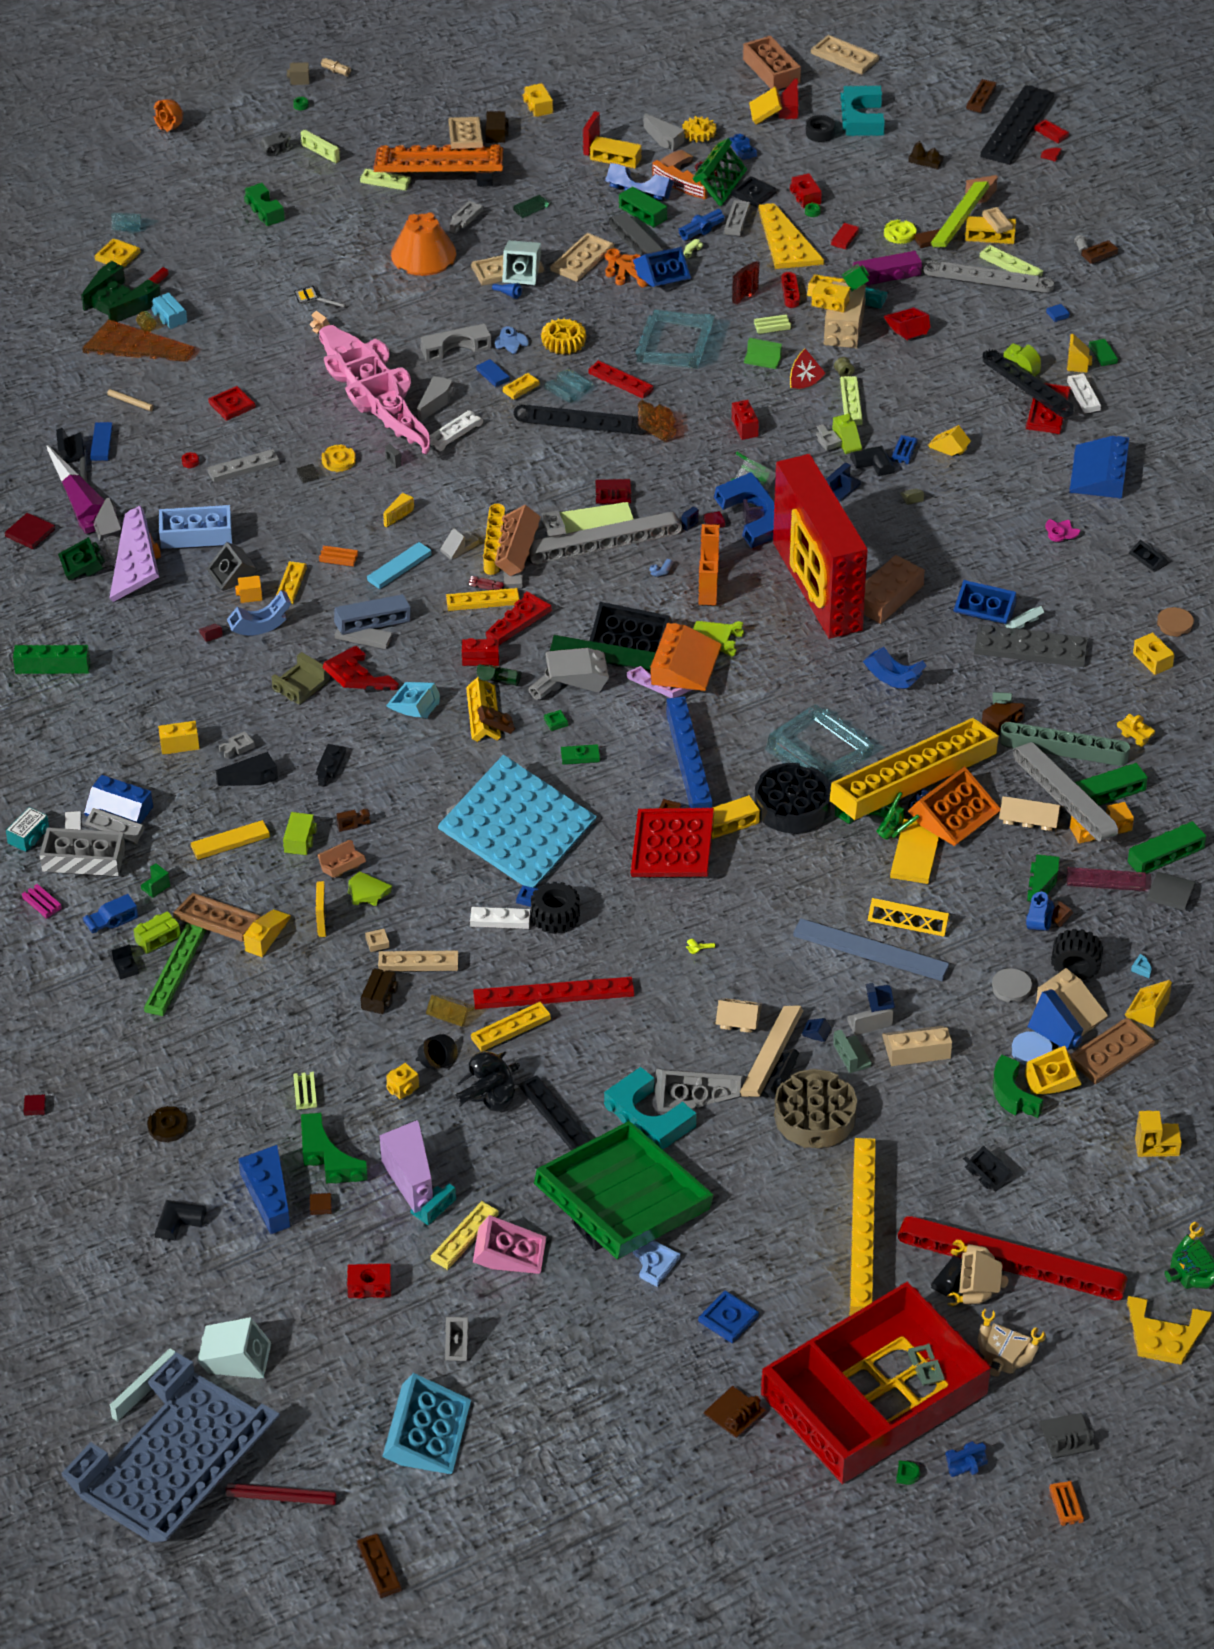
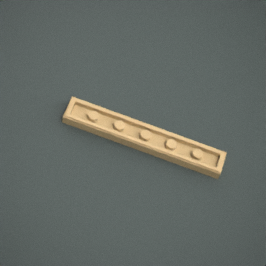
(771, 1051)

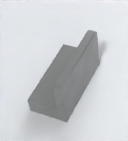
(870, 1021)

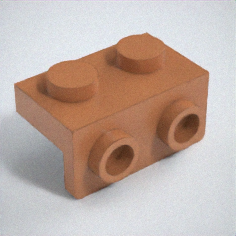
(340, 859)

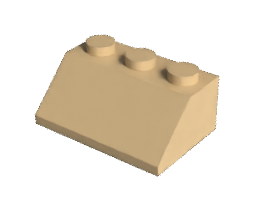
(1029, 813)
(918, 1045)

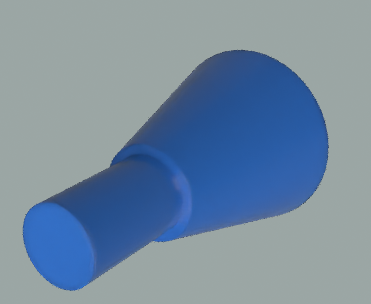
(513, 290)

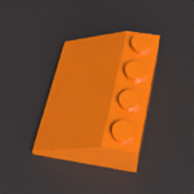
(684, 658)
(955, 807)

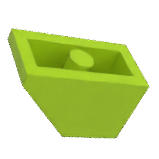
(847, 431)

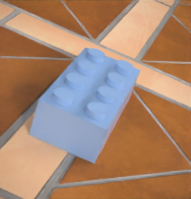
(195, 526)

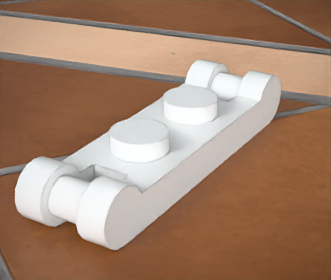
(454, 429)

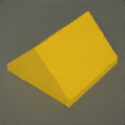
(1150, 1003)

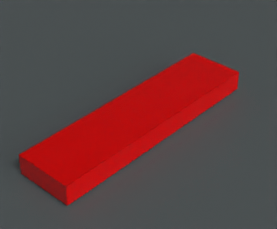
(620, 379)

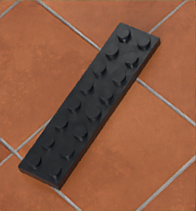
(1017, 124)

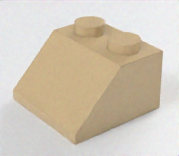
(738, 1014)

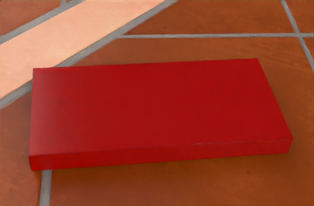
(1043, 418)

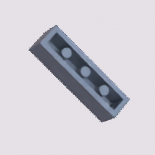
(372, 614)

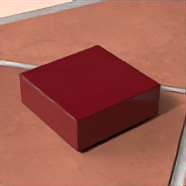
(714, 518)
(34, 1104)

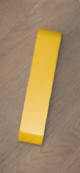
(493, 534)

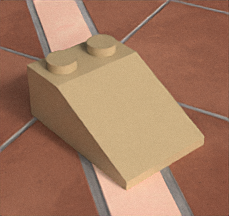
(1076, 998)

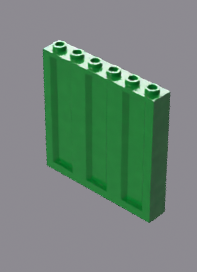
(623, 1189)

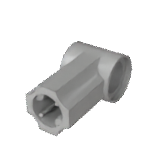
(543, 686)

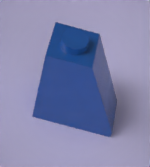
(1055, 1021)

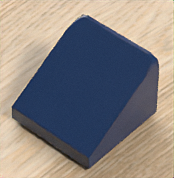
(817, 1029)

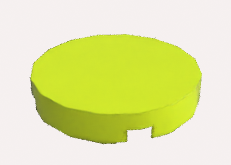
(899, 232)

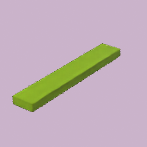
(960, 214)

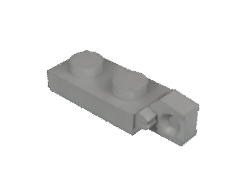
(465, 216)

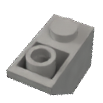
(106, 522)

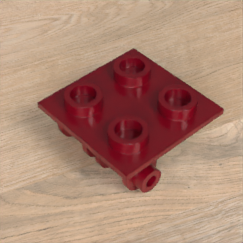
(613, 491)

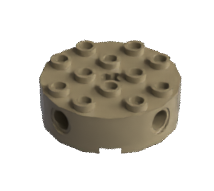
(815, 1108)

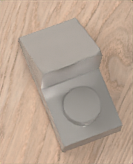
(458, 544)

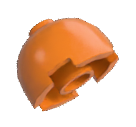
(168, 114)

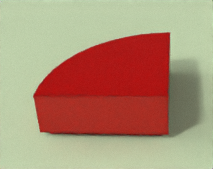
(1051, 154)

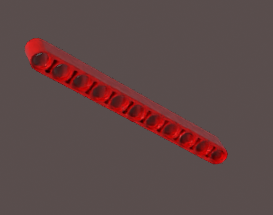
(1017, 1258)

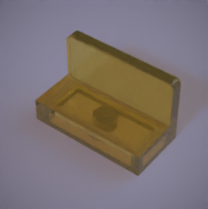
(448, 1009)

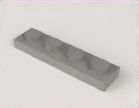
(243, 465)

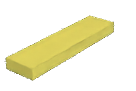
(462, 1236)

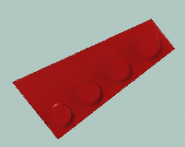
(521, 616)

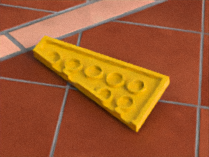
(785, 242)

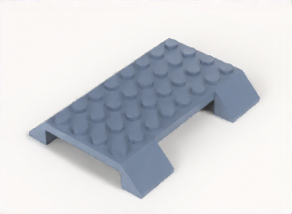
(173, 1457)

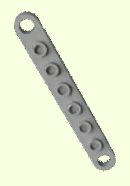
(988, 276)

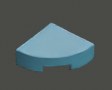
(1142, 966)

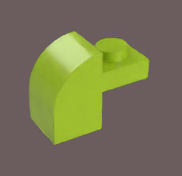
(1025, 357)

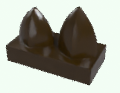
(928, 159)

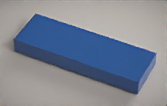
(101, 441)

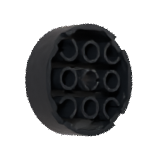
(793, 798)

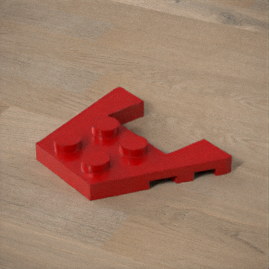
(351, 674)

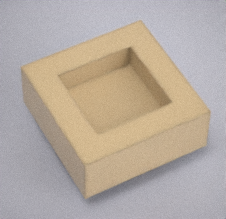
(377, 940)

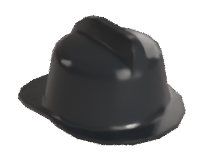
(437, 1052)

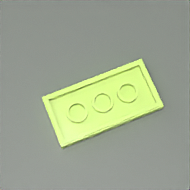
(595, 517)

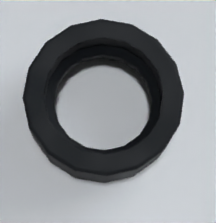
(817, 122)

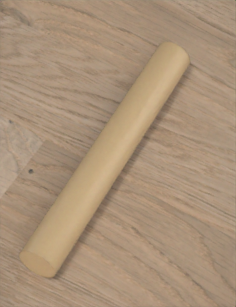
(130, 400)

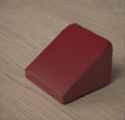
(211, 632)

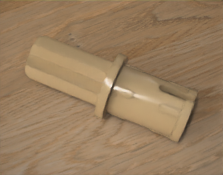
(336, 67)

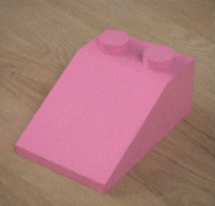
(508, 1247)

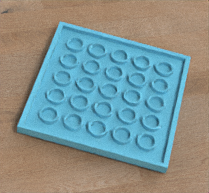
(517, 822)

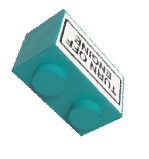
(27, 829)

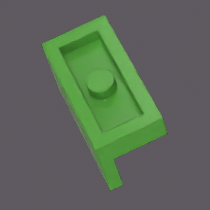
(763, 353)

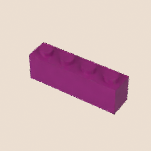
(892, 267)

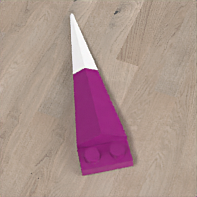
(83, 498)

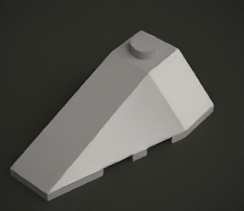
(693, 1088)

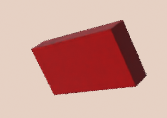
(1051, 131)
(844, 236)

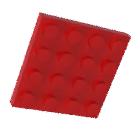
(672, 842)

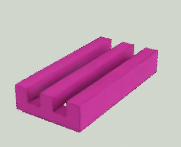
(38, 892)

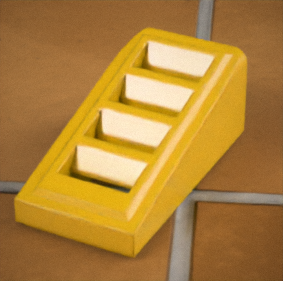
(398, 509)

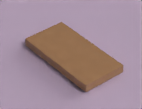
(215, 916)
(1111, 1050)

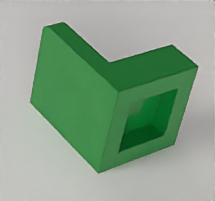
(158, 882)

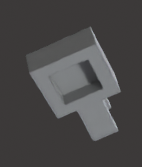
(828, 440)

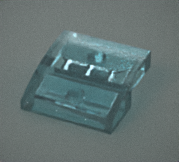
(569, 385)

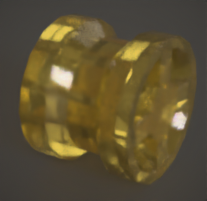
(146, 321)

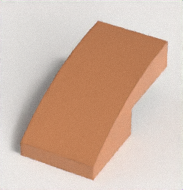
(676, 159)

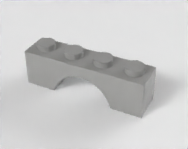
(474, 337)

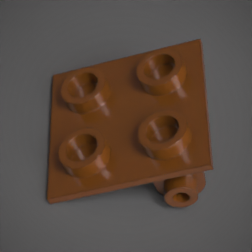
(735, 1411)

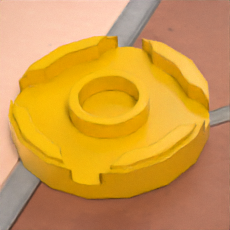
(338, 458)

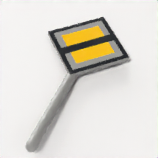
(309, 294)

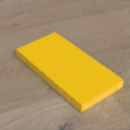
(914, 854)

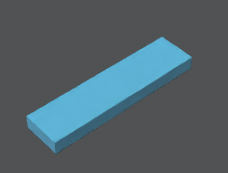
(399, 565)

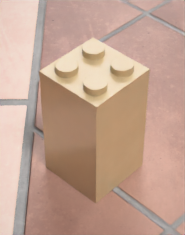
(844, 328)

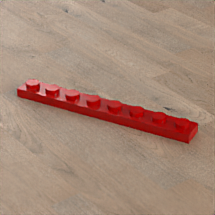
(553, 992)

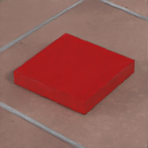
(590, 132)
(231, 403)

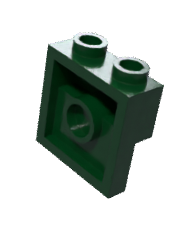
(81, 559)

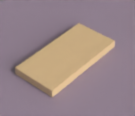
(845, 54)
(465, 132)
(581, 257)
(491, 270)

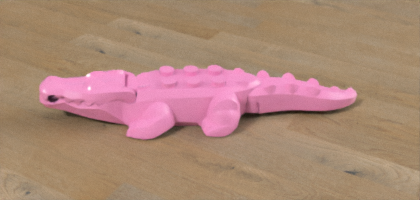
(371, 383)

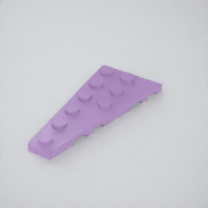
(135, 556)

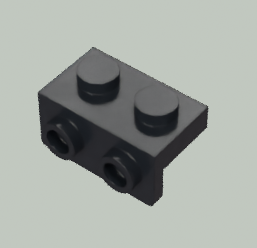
(988, 1168)

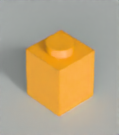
(249, 589)

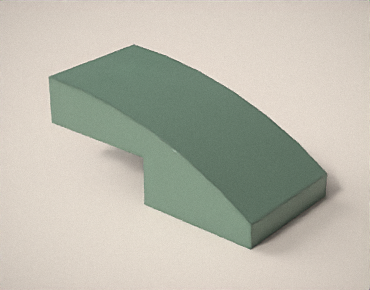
(924, 1372)

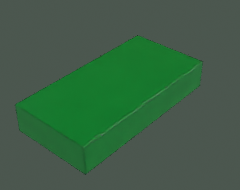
(1103, 352)

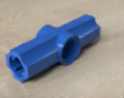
(701, 224)

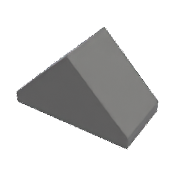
(456, 1338)

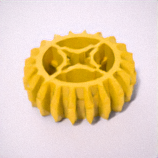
(563, 336)

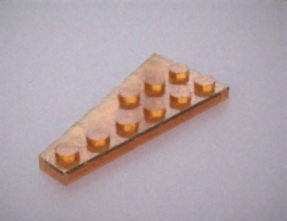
(133, 342)

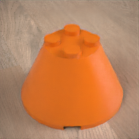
(423, 246)

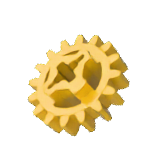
(699, 129)

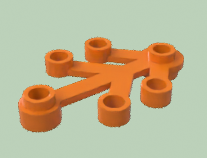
(613, 256)

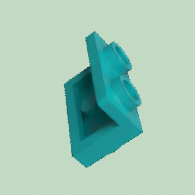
(875, 297)

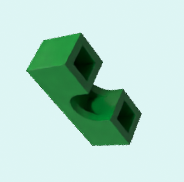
(259, 200)

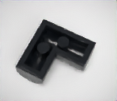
(873, 457)
(178, 1213)

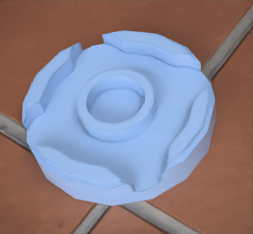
(1030, 1046)

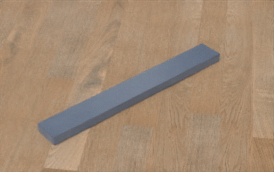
(871, 949)

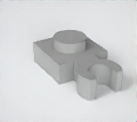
(238, 743)

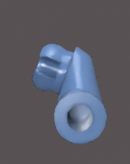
(660, 571)

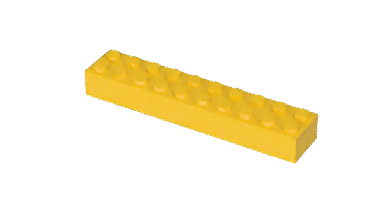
(913, 768)

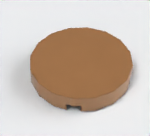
(1175, 621)

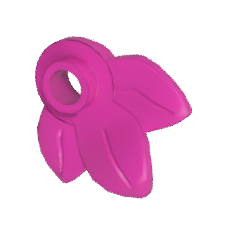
(1060, 531)

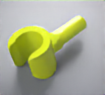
(694, 947)

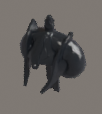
(494, 1079)

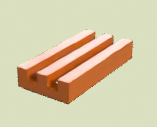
(338, 556)
(1070, 1518)

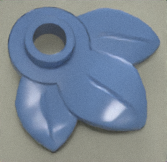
(510, 341)

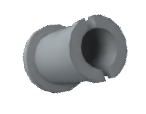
(1081, 243)

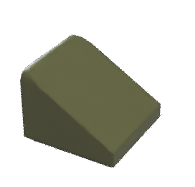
(912, 496)

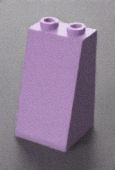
(407, 1164)

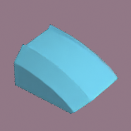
(415, 699)

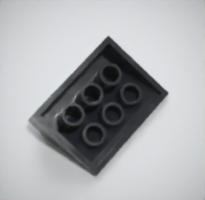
(628, 627)

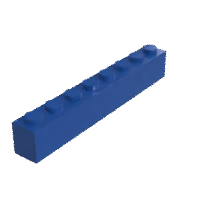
(688, 753)

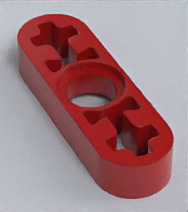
(790, 285)

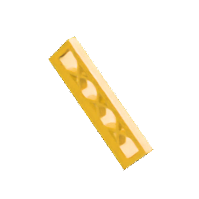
(476, 697)
(945, 917)

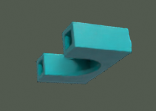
(861, 123)
(661, 1129)

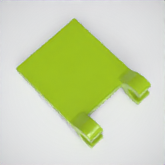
(721, 634)

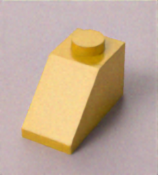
(1078, 355)
(951, 441)

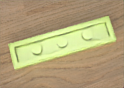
(1009, 262)
(851, 398)

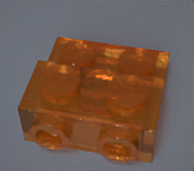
(656, 420)

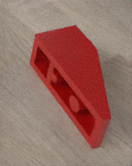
(789, 101)

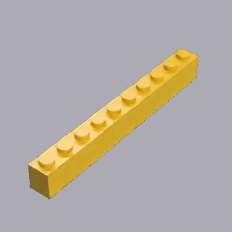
(862, 1224)

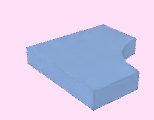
(656, 1261)

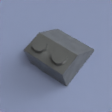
(229, 566)

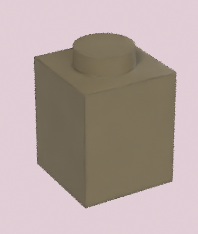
(298, 73)

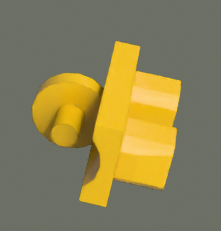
(1136, 728)

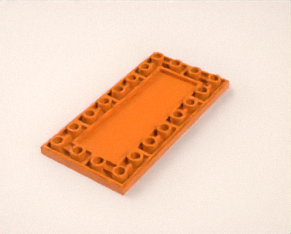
(438, 159)

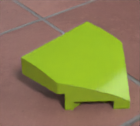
(367, 889)

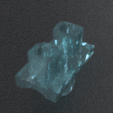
(126, 221)

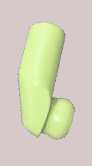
(689, 247)

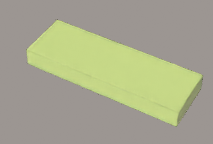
(320, 146)
(385, 179)

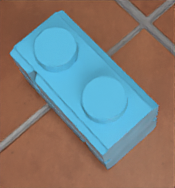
(169, 311)

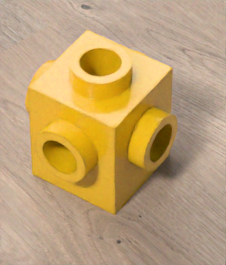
(402, 1081)

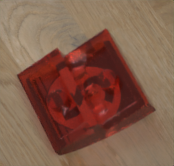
(745, 282)

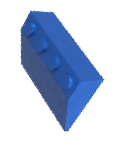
(1100, 467)

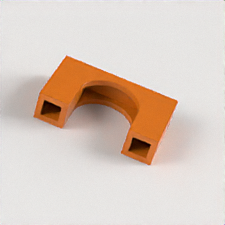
(709, 564)

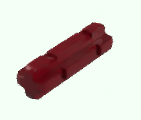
(486, 584)

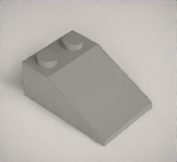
(578, 668)

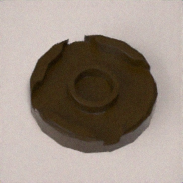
(167, 1124)

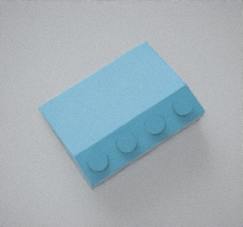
(426, 1426)

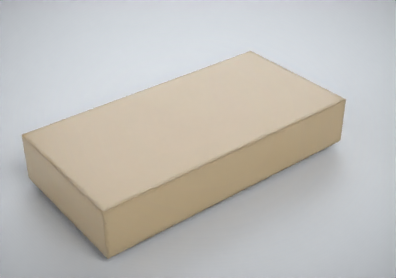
(997, 220)

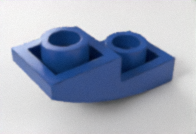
(742, 147)

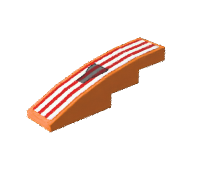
(682, 180)

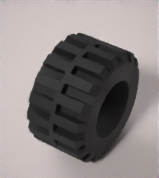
(551, 918)
(1078, 953)

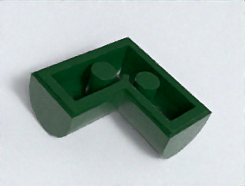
(498, 674)

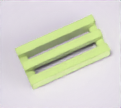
(772, 324)
(304, 1078)

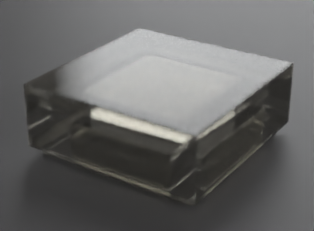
(307, 473)

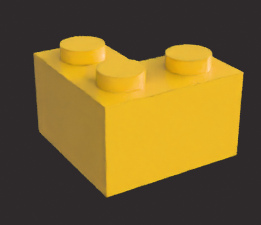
(1155, 1138)

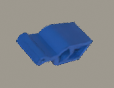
(112, 914)

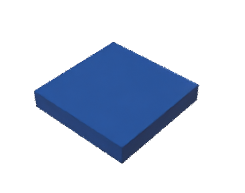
(728, 1316)

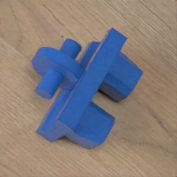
(967, 1459)

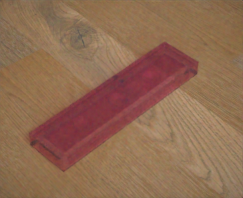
(1106, 879)

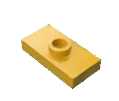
(520, 386)

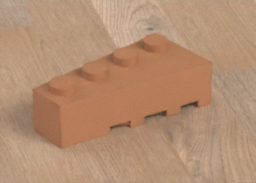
(516, 539)

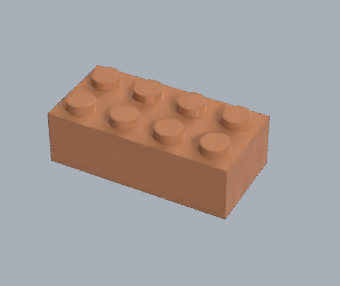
(771, 62)
(891, 588)

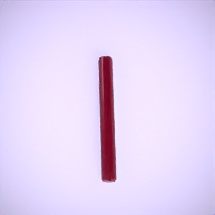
(281, 1494)

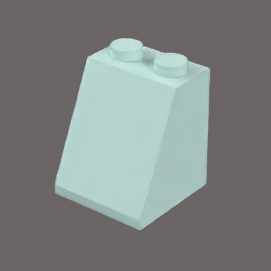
(521, 262)
(235, 1349)

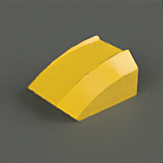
(1052, 1072)

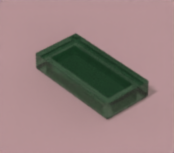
(530, 206)

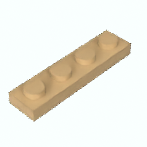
(418, 960)

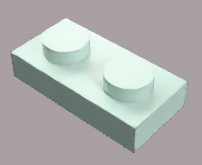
(1030, 616)

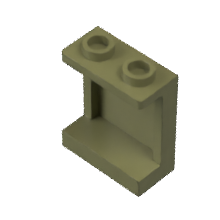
(301, 680)

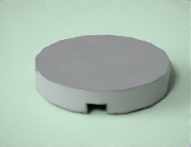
(1011, 985)

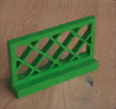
(713, 163)

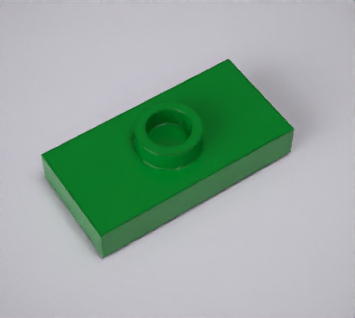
(580, 754)

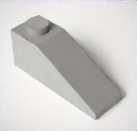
(664, 133)
(435, 397)

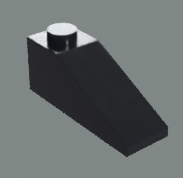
(251, 771)

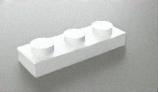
(1084, 393)
(500, 917)

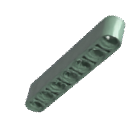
(1066, 743)

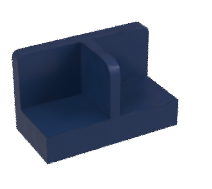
(841, 482)
(880, 997)

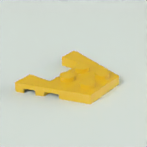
(1164, 1339)

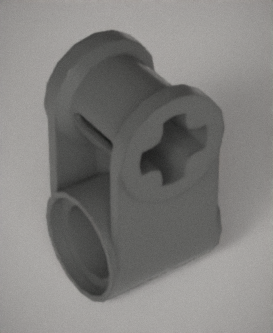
(276, 144)

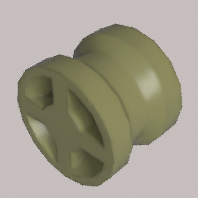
(844, 367)

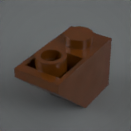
(1000, 713)

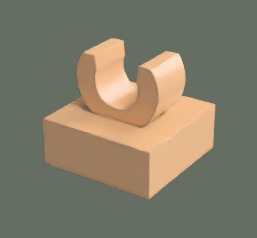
(318, 322)

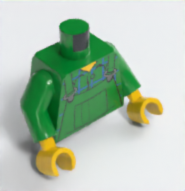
(1192, 1262)

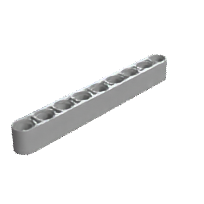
(604, 537)
(1065, 791)

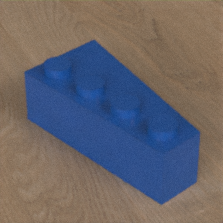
(265, 1183)

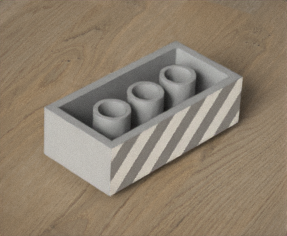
(82, 851)

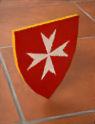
(805, 371)

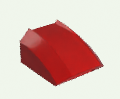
(909, 322)

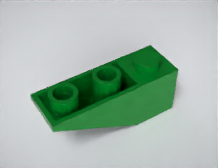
(1045, 874)

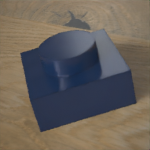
(690, 518)

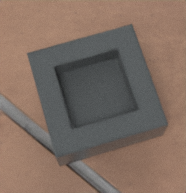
(393, 456)

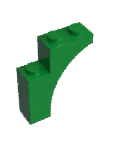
(320, 1150)

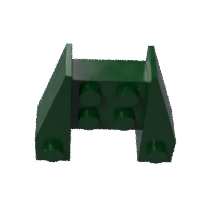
(113, 298)

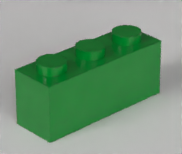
(643, 207)

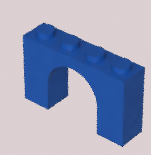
(749, 488)

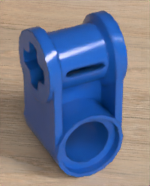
(1040, 912)

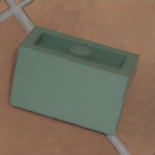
(851, 1052)

